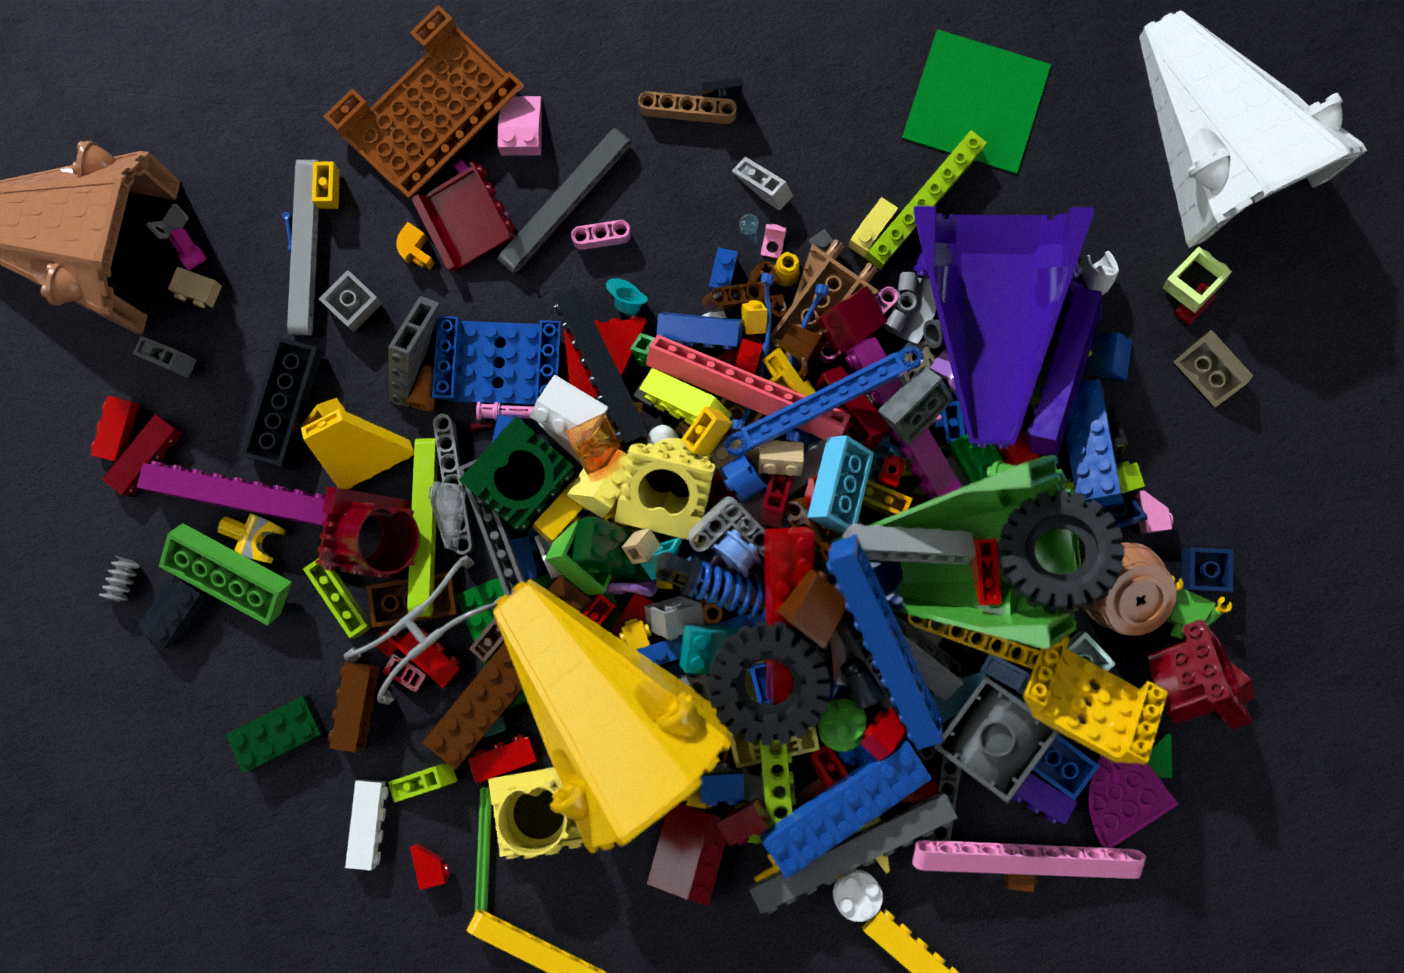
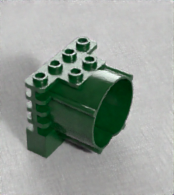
(512, 442)

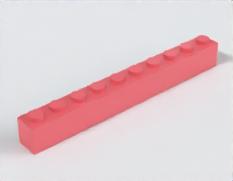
(737, 385)

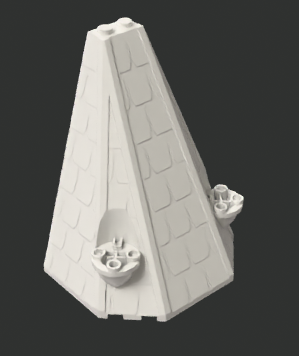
(1233, 126)

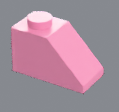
(1158, 514)

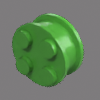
(842, 725)

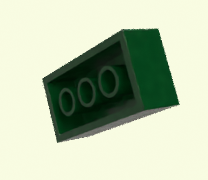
(600, 547)
(276, 734)

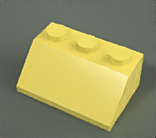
(601, 488)

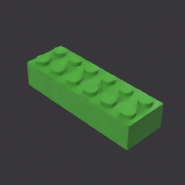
(224, 574)

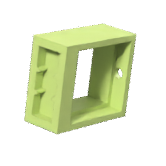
(1186, 294)

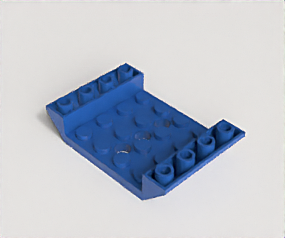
(467, 357)

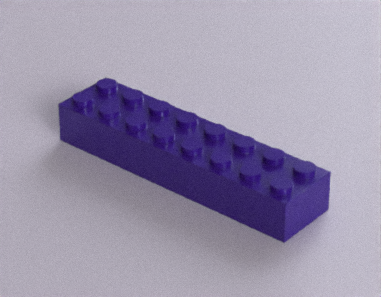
(1065, 372)

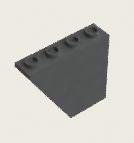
(411, 349)

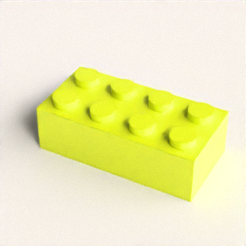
(678, 397)

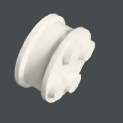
(857, 896)

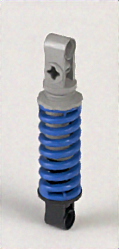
(699, 576)

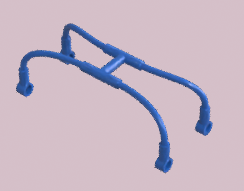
(767, 280)

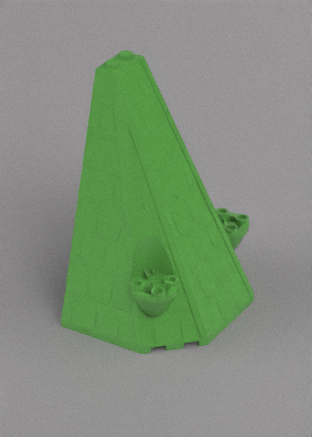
(948, 590)

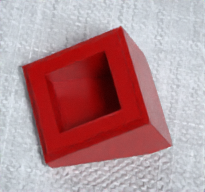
(389, 647)

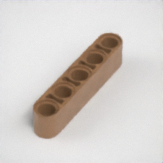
(697, 103)

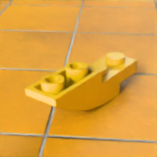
(785, 374)

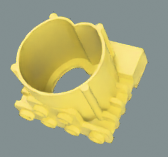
(664, 512)
(504, 795)

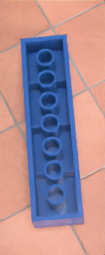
(844, 808)

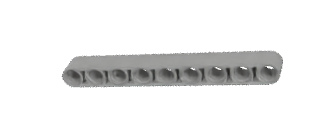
(303, 252)

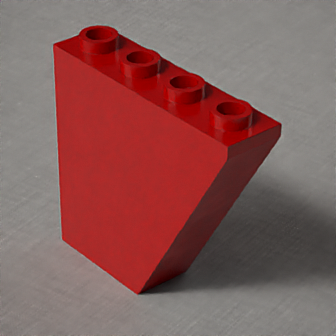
(618, 339)

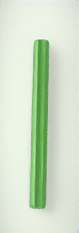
(483, 853)

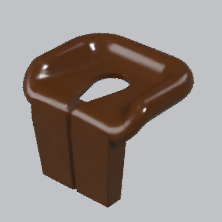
(803, 346)

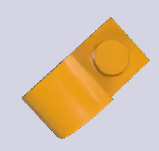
(409, 244)

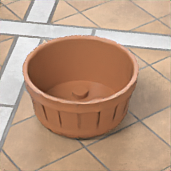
(1140, 575)

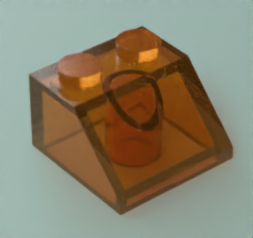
(594, 443)

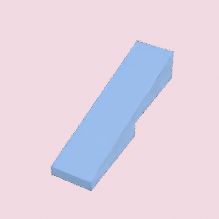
(1006, 673)

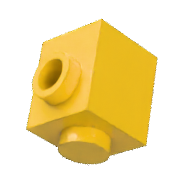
(636, 634)

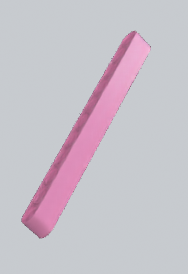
(1028, 859)

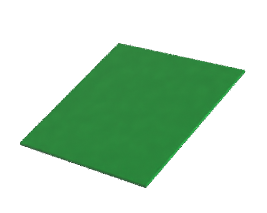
(977, 90)

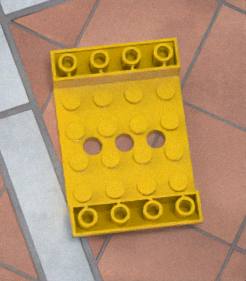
(1120, 717)

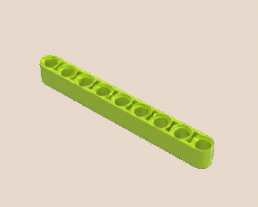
(422, 573)

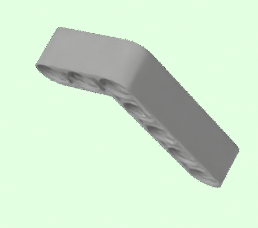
(725, 521)

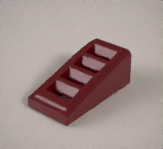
(407, 683)

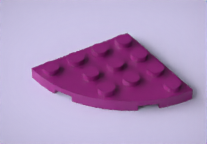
(1125, 799)

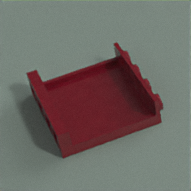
(464, 217)

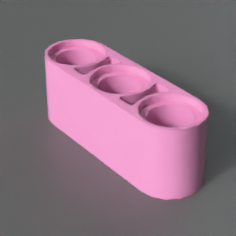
(592, 230)

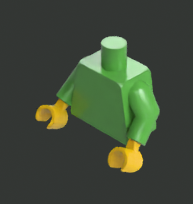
(1192, 607)

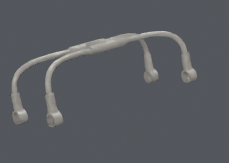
(354, 654)

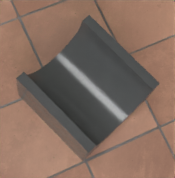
(996, 739)

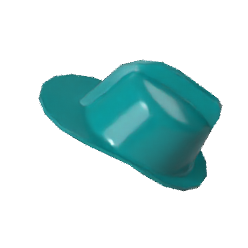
(626, 296)

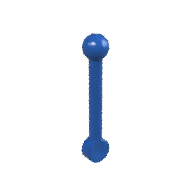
(286, 216)

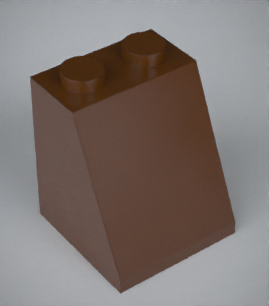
(815, 607)

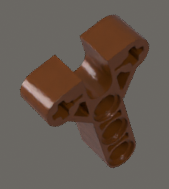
(741, 294)
(799, 520)

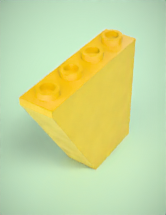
(354, 448)

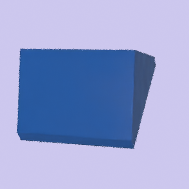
(1109, 356)

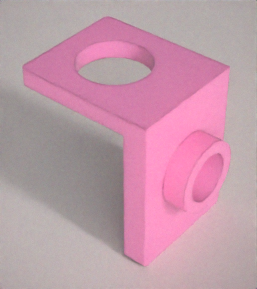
(776, 234)

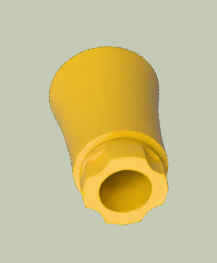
(787, 276)

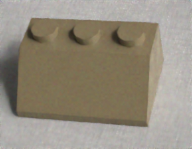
(1213, 368)

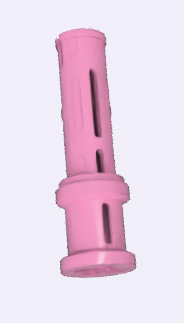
(493, 410)

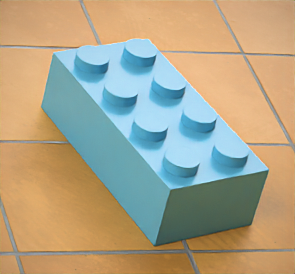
(840, 484)

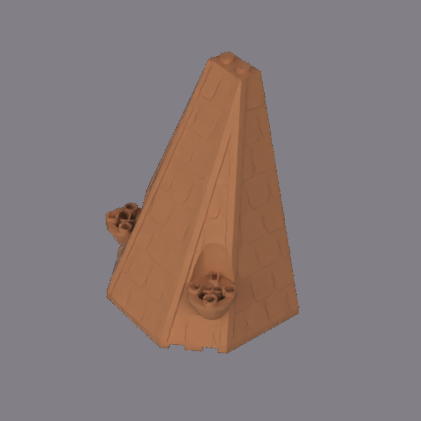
(66, 224)

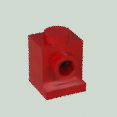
(885, 477)

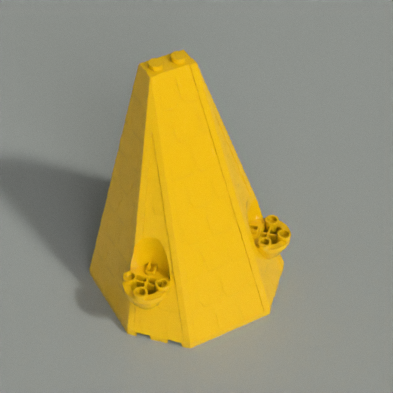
(612, 720)

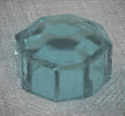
(748, 224)

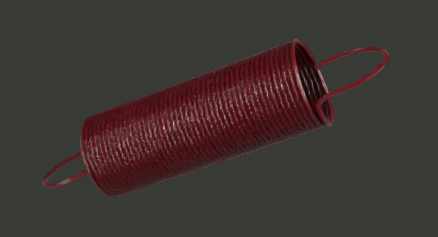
(481, 426)

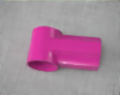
(188, 252)

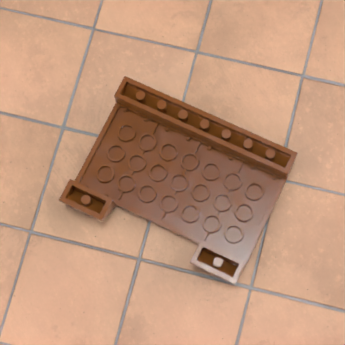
(428, 109)

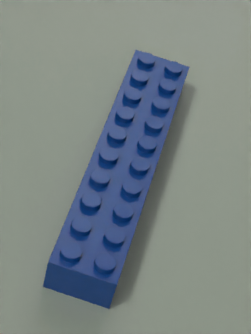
(886, 641)

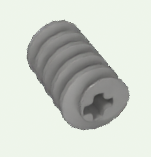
(119, 579)

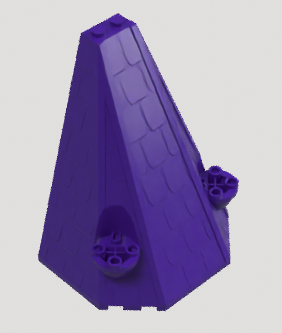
(997, 305)

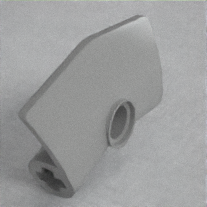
(909, 322)

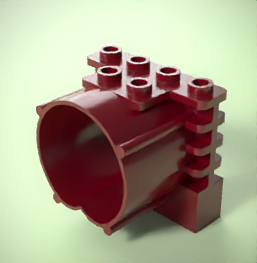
(342, 525)
(1199, 678)

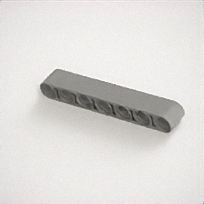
(448, 476)

